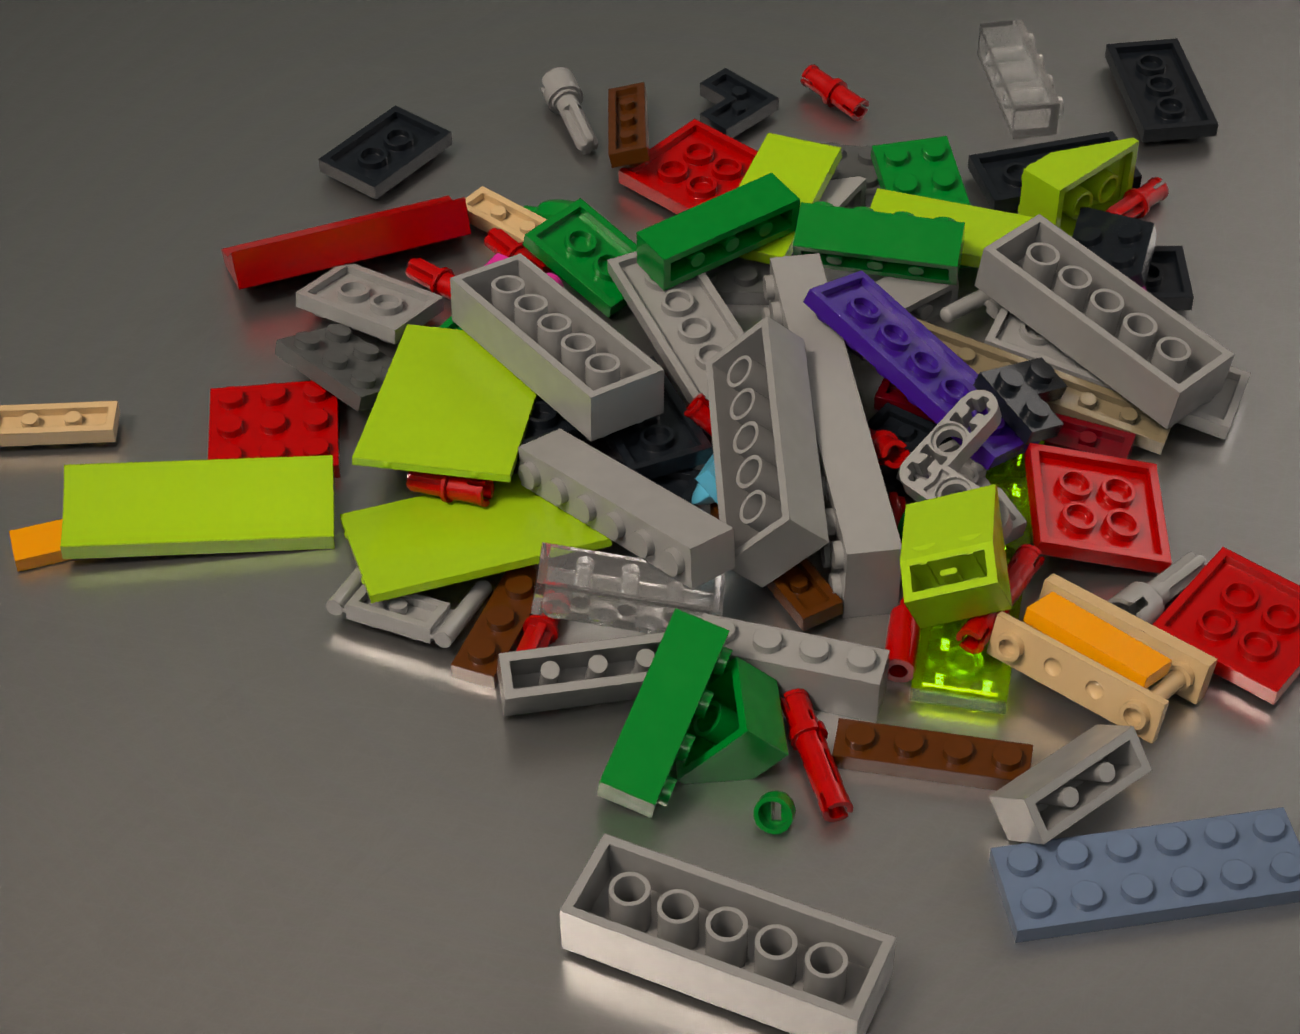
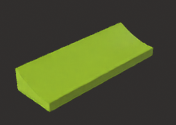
(198, 507)

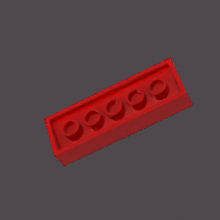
(346, 241)

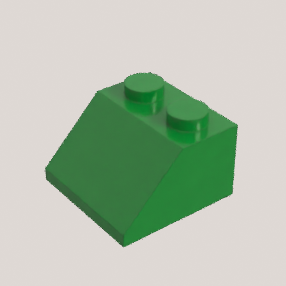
(740, 731)

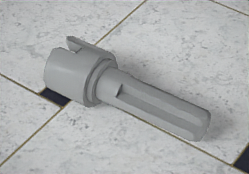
(565, 99)
(1149, 598)

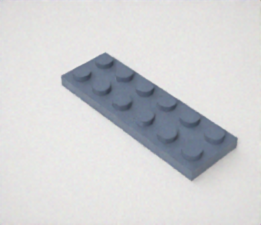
(1148, 874)

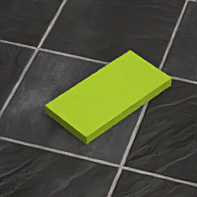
(803, 168)
(981, 224)

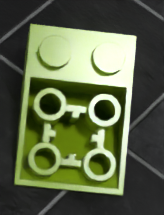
(954, 557)

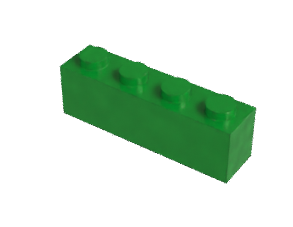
(717, 231)
(881, 242)
(663, 714)

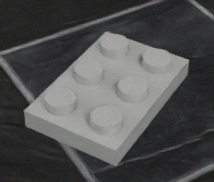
(369, 301)

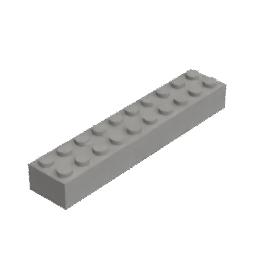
(859, 516)

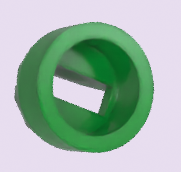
(765, 811)

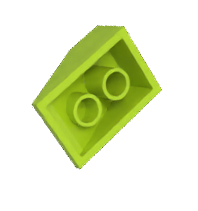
(1078, 178)

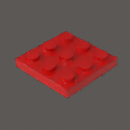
(690, 167)
(274, 422)
(1096, 508)
(1244, 621)

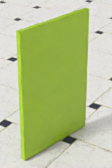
(446, 410)
(435, 543)

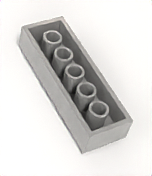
(1104, 320)
(557, 346)
(766, 451)
(726, 941)

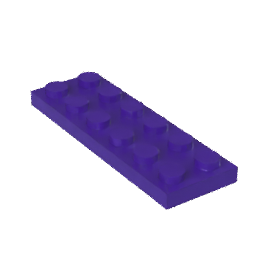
(906, 355)

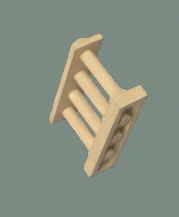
(1092, 683)

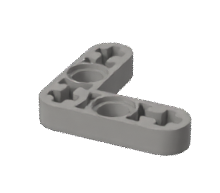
(944, 469)

